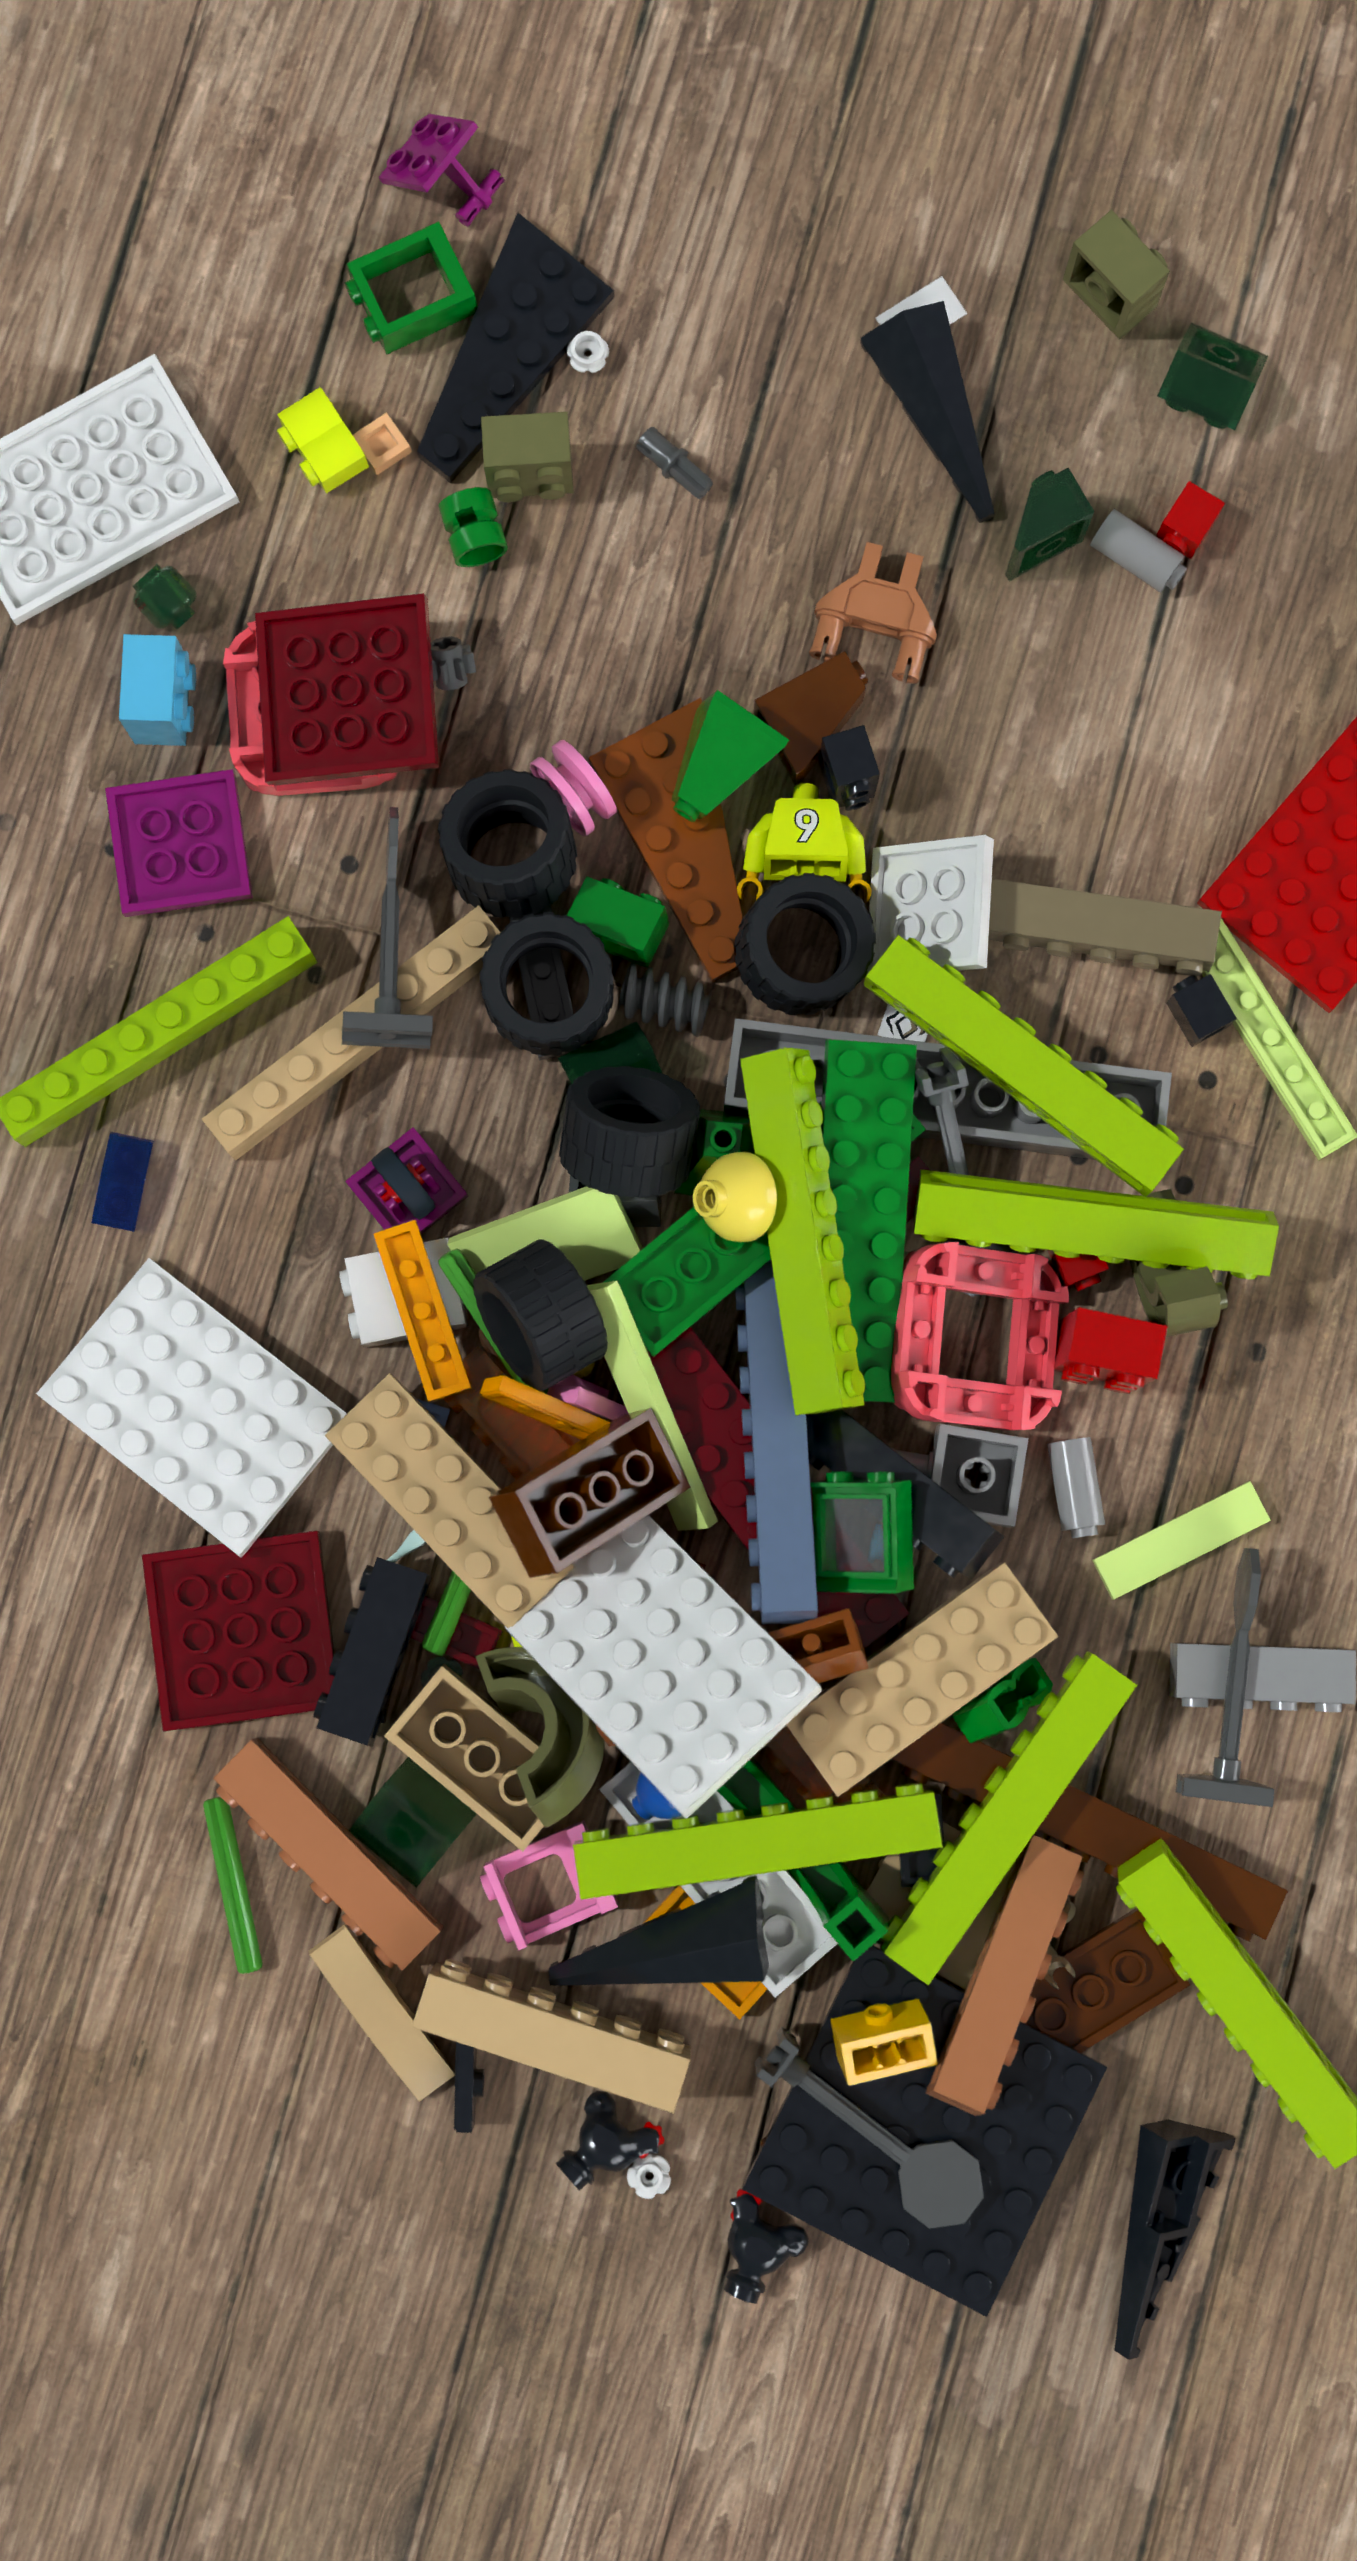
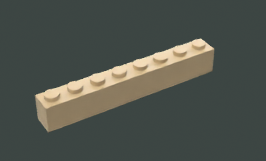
(321, 1057)

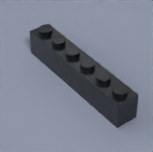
(938, 1518)

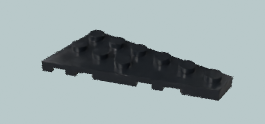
(517, 335)

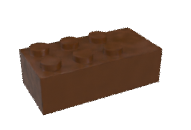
(589, 1493)

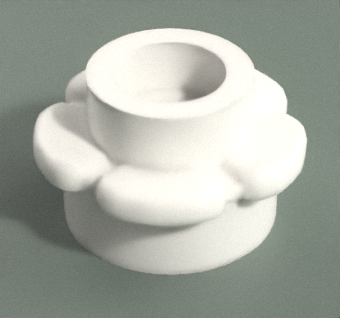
(587, 341)
(660, 2181)

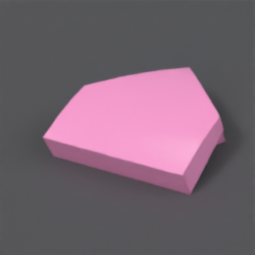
(587, 1398)

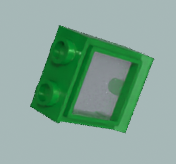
(863, 1533)

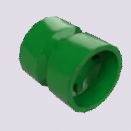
(471, 521)

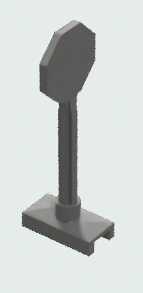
(387, 1025)
(938, 1084)
(1225, 1780)
(936, 2178)

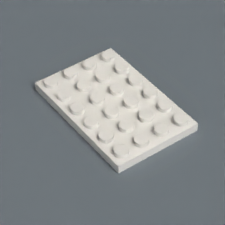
(100, 487)
(194, 1407)
(665, 1663)

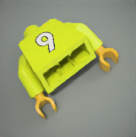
(805, 838)

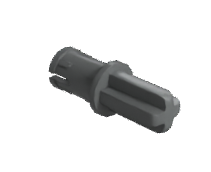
(674, 462)

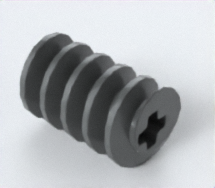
(664, 1000)

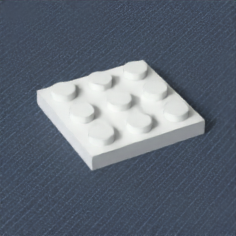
(936, 896)

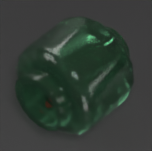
(164, 597)

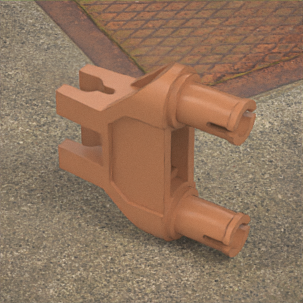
(878, 608)

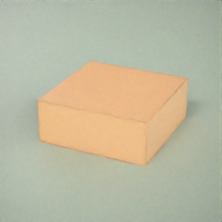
(382, 443)

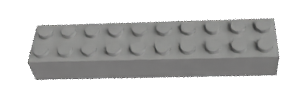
(982, 1109)

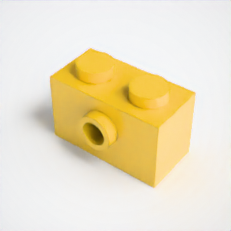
(883, 2041)

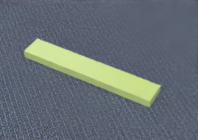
(1278, 1050)
(642, 1390)

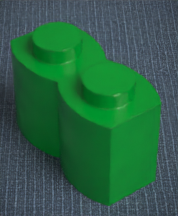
(1004, 1702)

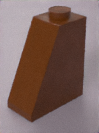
(812, 708)

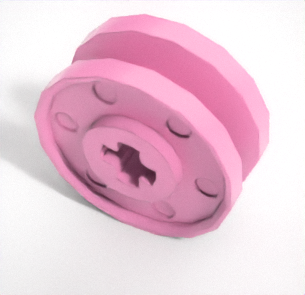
(577, 785)

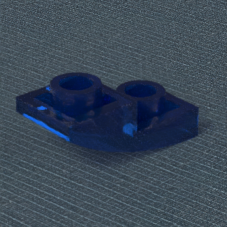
(122, 1181)

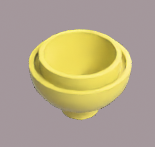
(737, 1197)

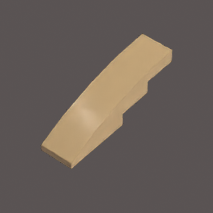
(381, 2012)

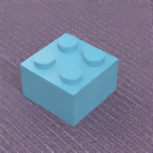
(156, 690)

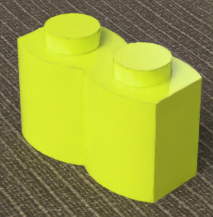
(322, 441)

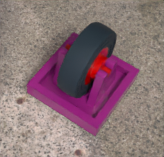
(407, 1184)

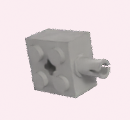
(998, 1458)

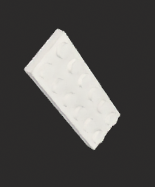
(790, 1921)

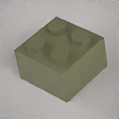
(1116, 273)
(527, 455)

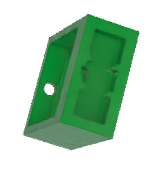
(424, 321)

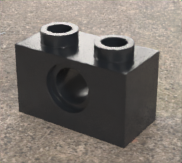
(849, 768)

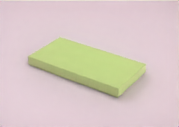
(582, 1224)

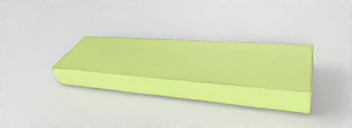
(1181, 1540)

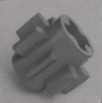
(451, 663)

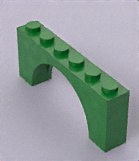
(836, 1894)

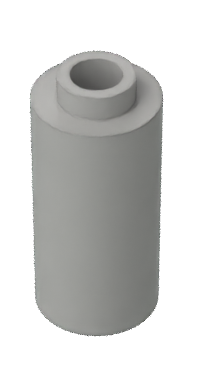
(1139, 552)
(1076, 1486)

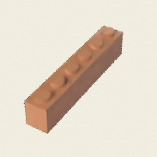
(328, 1854)
(1005, 1976)

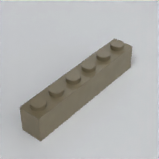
(1103, 927)

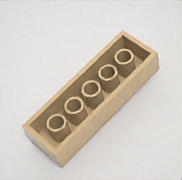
(439, 1495)
(921, 1678)
(553, 2035)

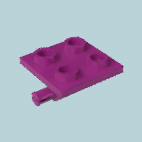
(433, 151)

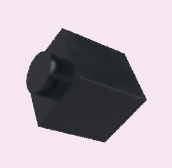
(1200, 1008)

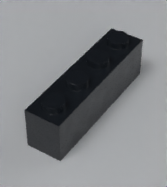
(373, 1651)

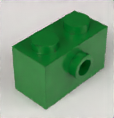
(623, 921)

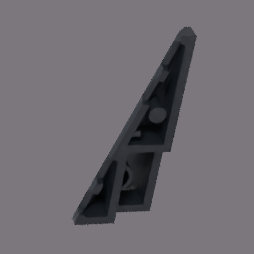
(923, 370)
(699, 1944)
(1169, 2180)

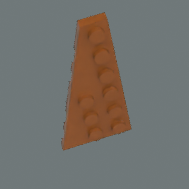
(683, 856)

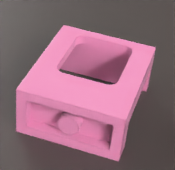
(526, 1932)

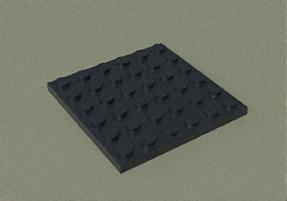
(851, 2188)

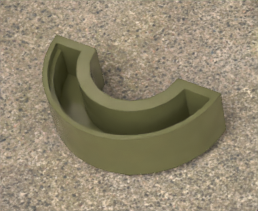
(1179, 1296)
(570, 1747)

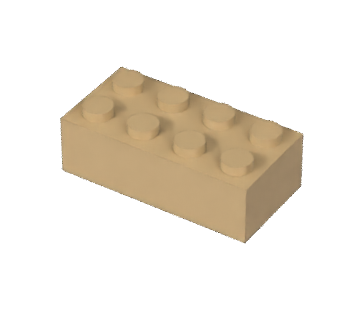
(470, 1752)

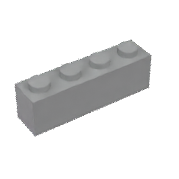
(1273, 1675)

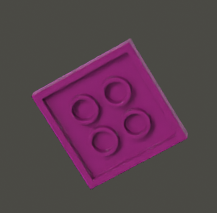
(178, 843)

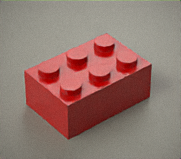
(1109, 1349)

